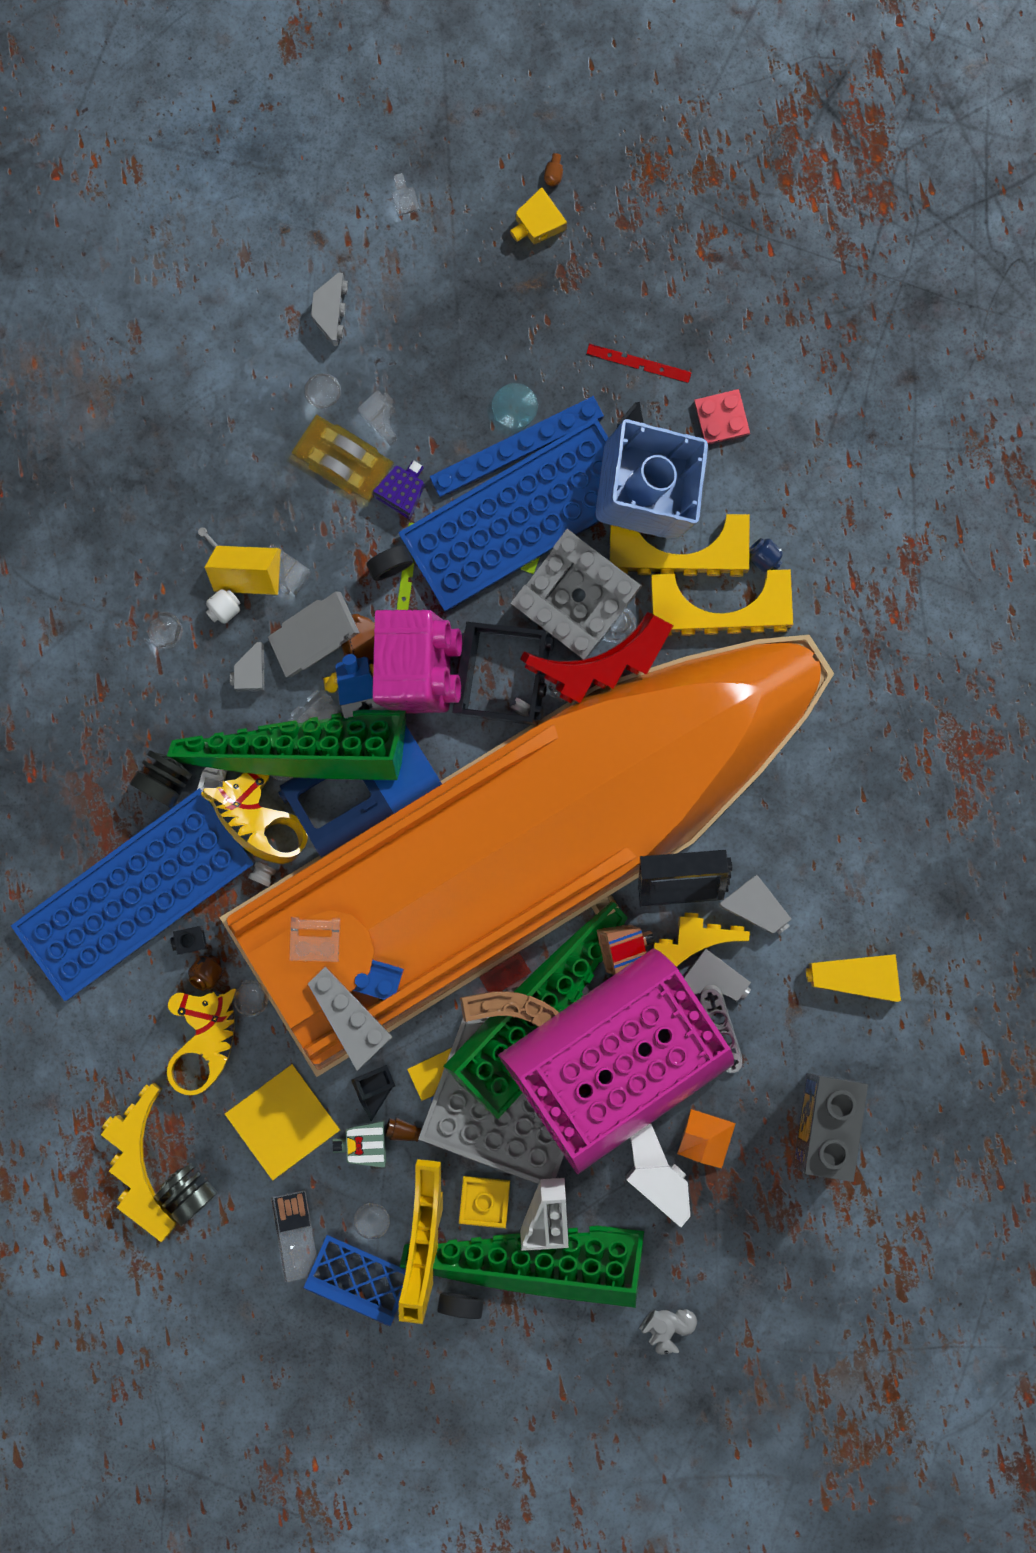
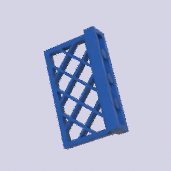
(346, 1298)

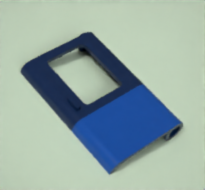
(386, 798)

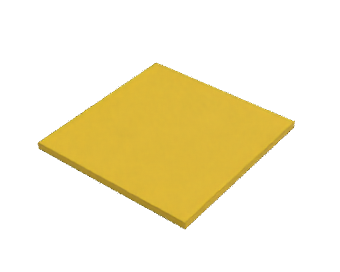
(282, 1122)

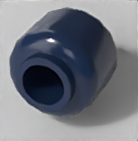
(765, 555)

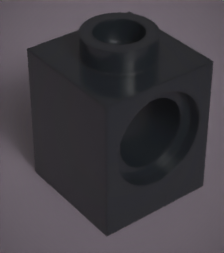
(199, 940)

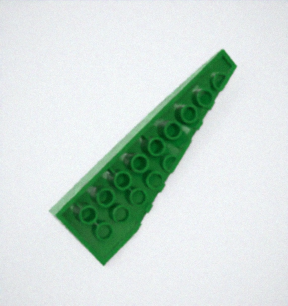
(343, 748)
(555, 982)
(595, 1268)

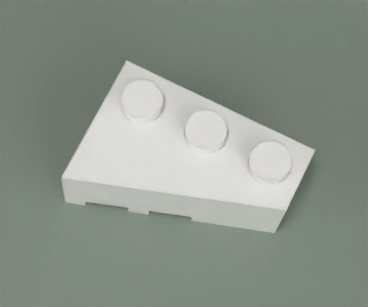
(546, 1218)

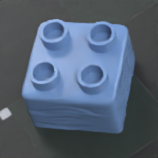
(651, 480)

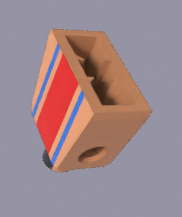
(623, 946)

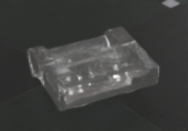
(314, 948)

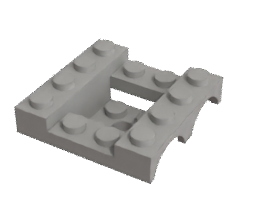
(572, 622)

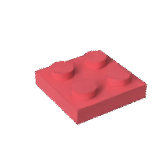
(722, 417)

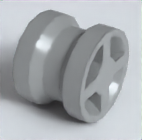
(262, 873)

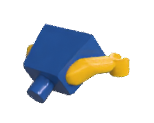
(351, 679)

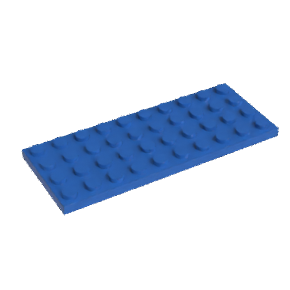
(509, 517)
(132, 895)

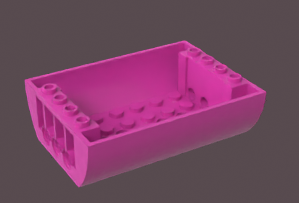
(605, 1034)

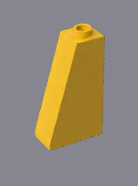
(865, 977)

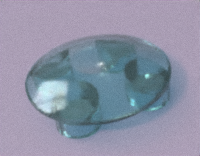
(514, 405)

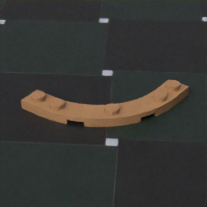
(509, 1004)

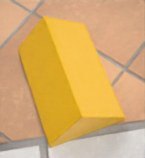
(244, 569)

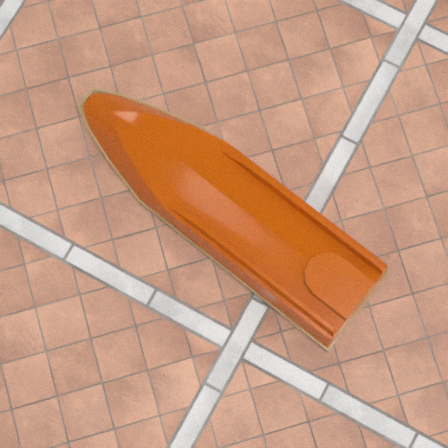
(530, 833)

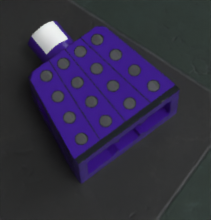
(401, 489)

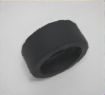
(389, 562)
(460, 1305)

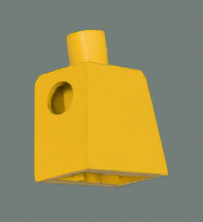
(538, 219)

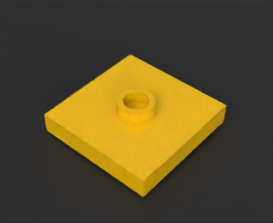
(484, 1202)

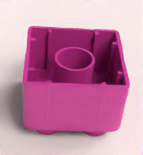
(415, 661)

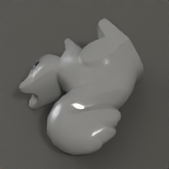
(664, 1324)

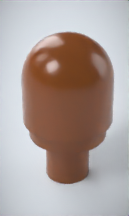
(554, 171)

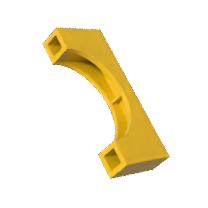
(725, 555)
(768, 611)

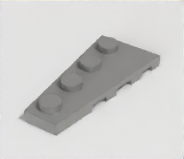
(351, 1021)

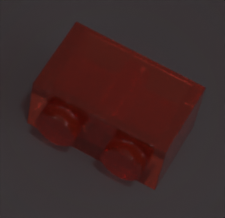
(505, 973)

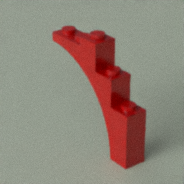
(636, 652)

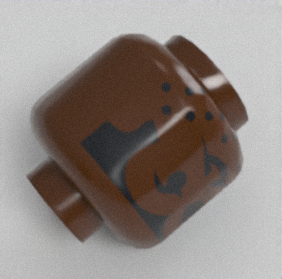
(205, 972)

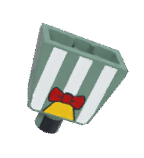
(364, 1144)

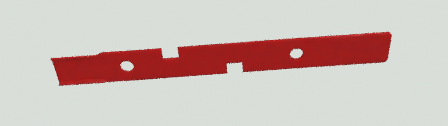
(635, 362)

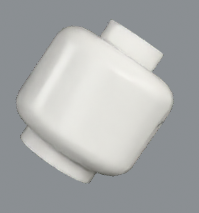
(222, 606)

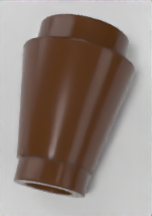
(402, 1131)

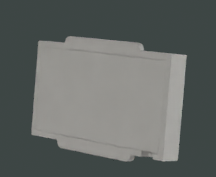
(313, 634)

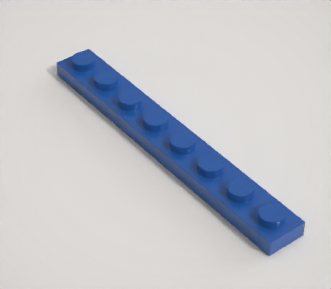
(515, 447)

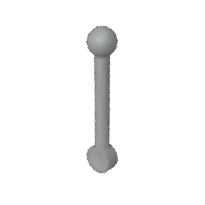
(204, 533)

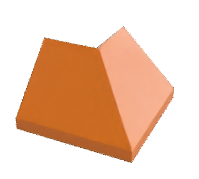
(706, 1138)

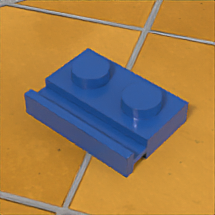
(381, 980)

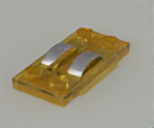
(342, 458)

